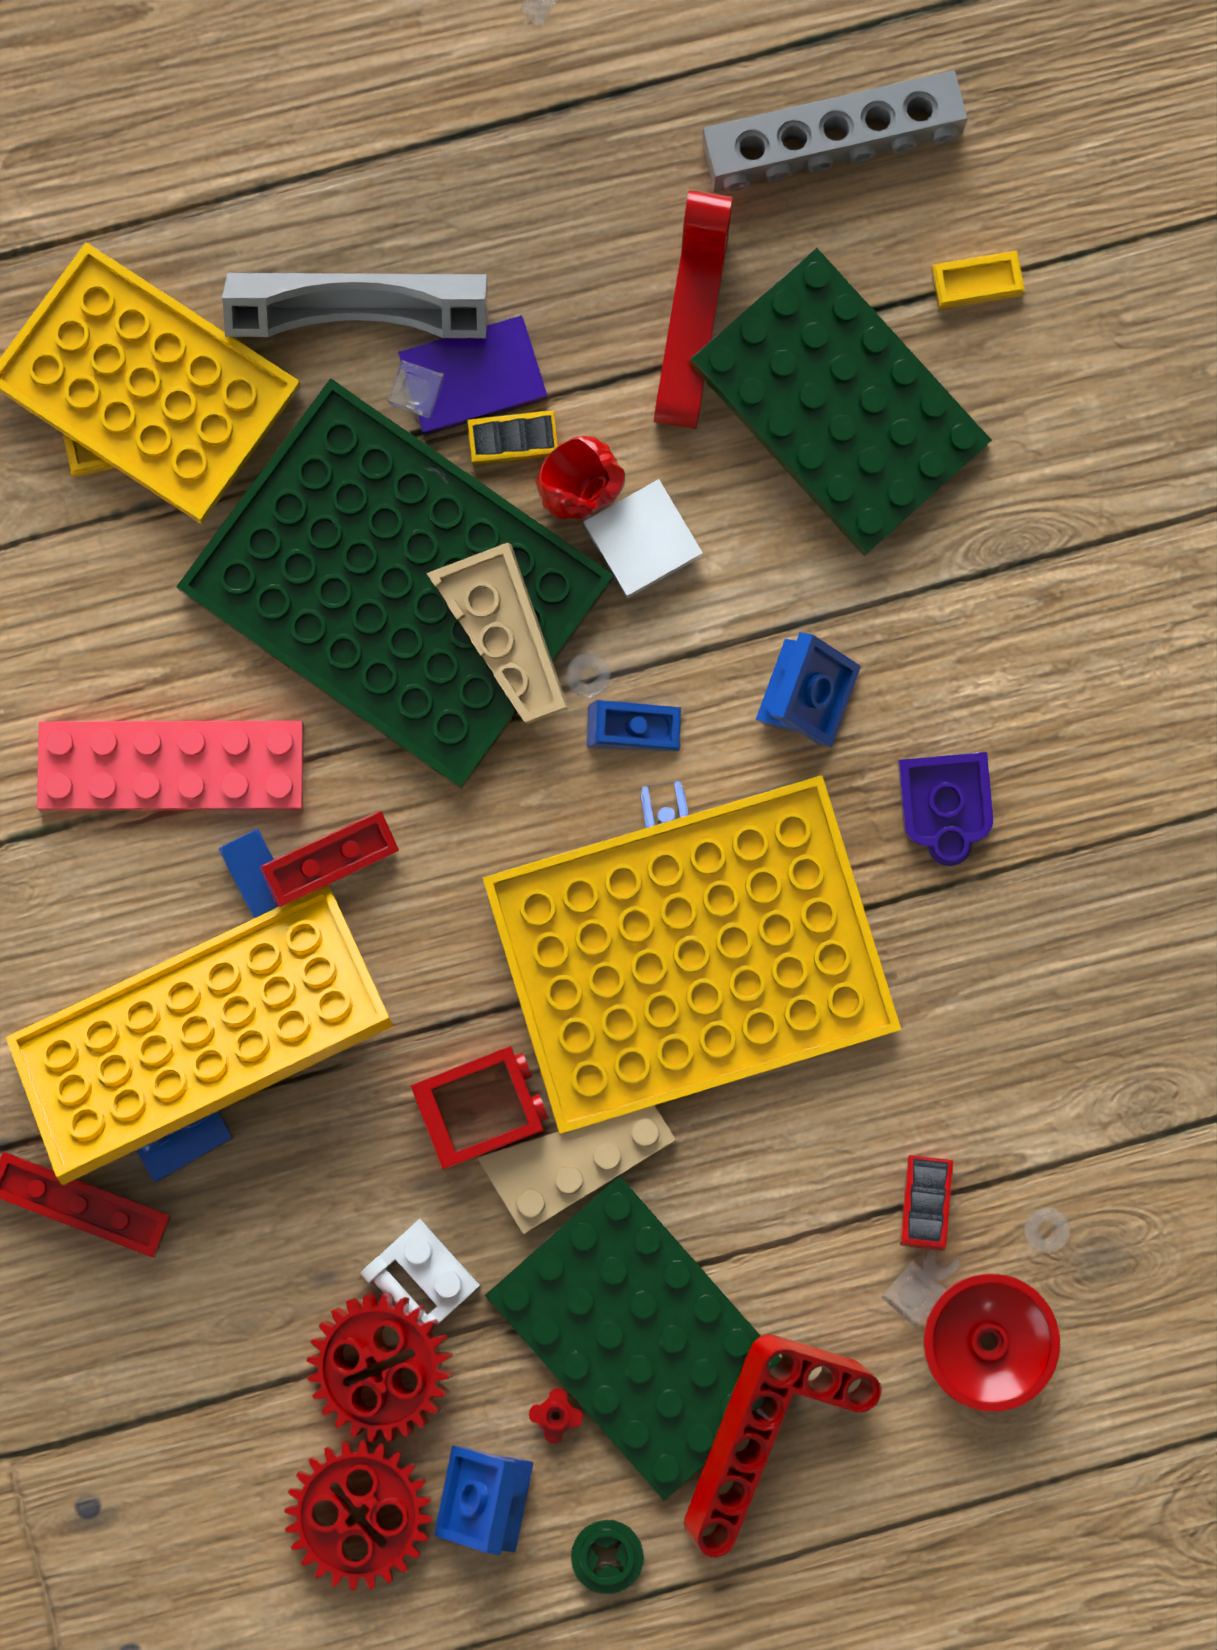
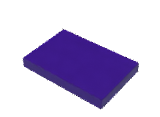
(480, 374)

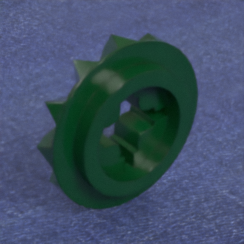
(610, 1578)

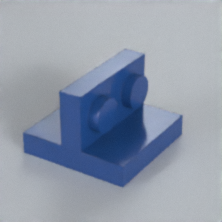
(809, 689)
(184, 1146)
(483, 1500)

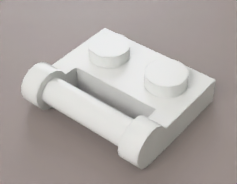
(430, 1267)

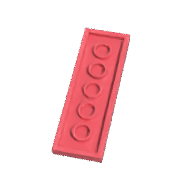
(170, 765)

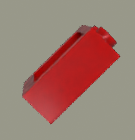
(436, 1124)

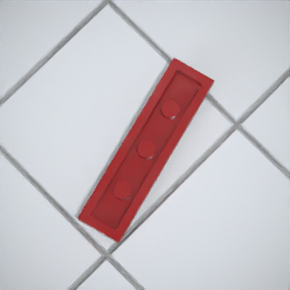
(82, 1205)

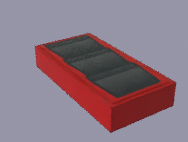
(926, 1203)

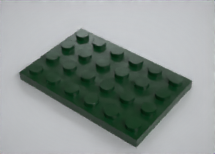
(840, 401)
(632, 1333)

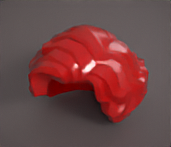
(579, 478)

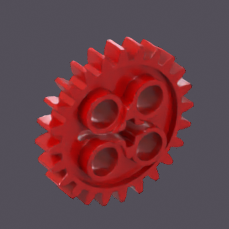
(395, 1403)
(327, 1542)

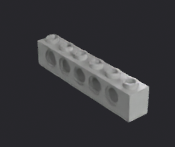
(934, 94)

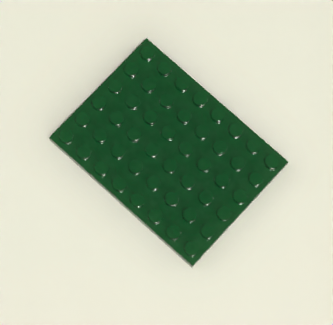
(334, 582)

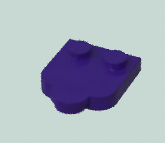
(946, 803)

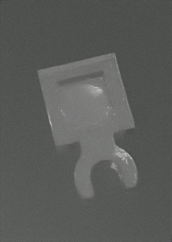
(918, 1289)

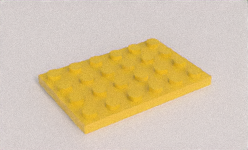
(144, 382)

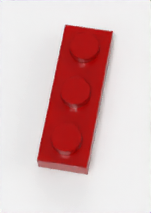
(329, 858)

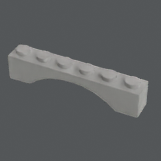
(284, 301)

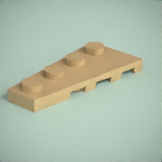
(498, 616)
(560, 1169)

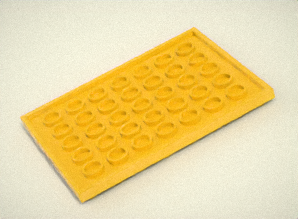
(691, 954)

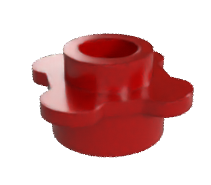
(555, 1428)

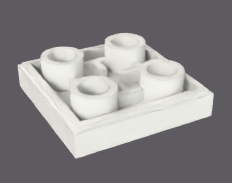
(642, 538)

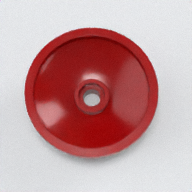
(1024, 1347)

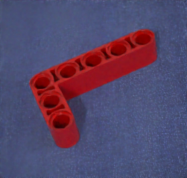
(693, 306)
(762, 1429)

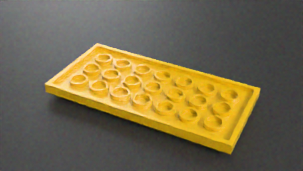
(196, 1033)

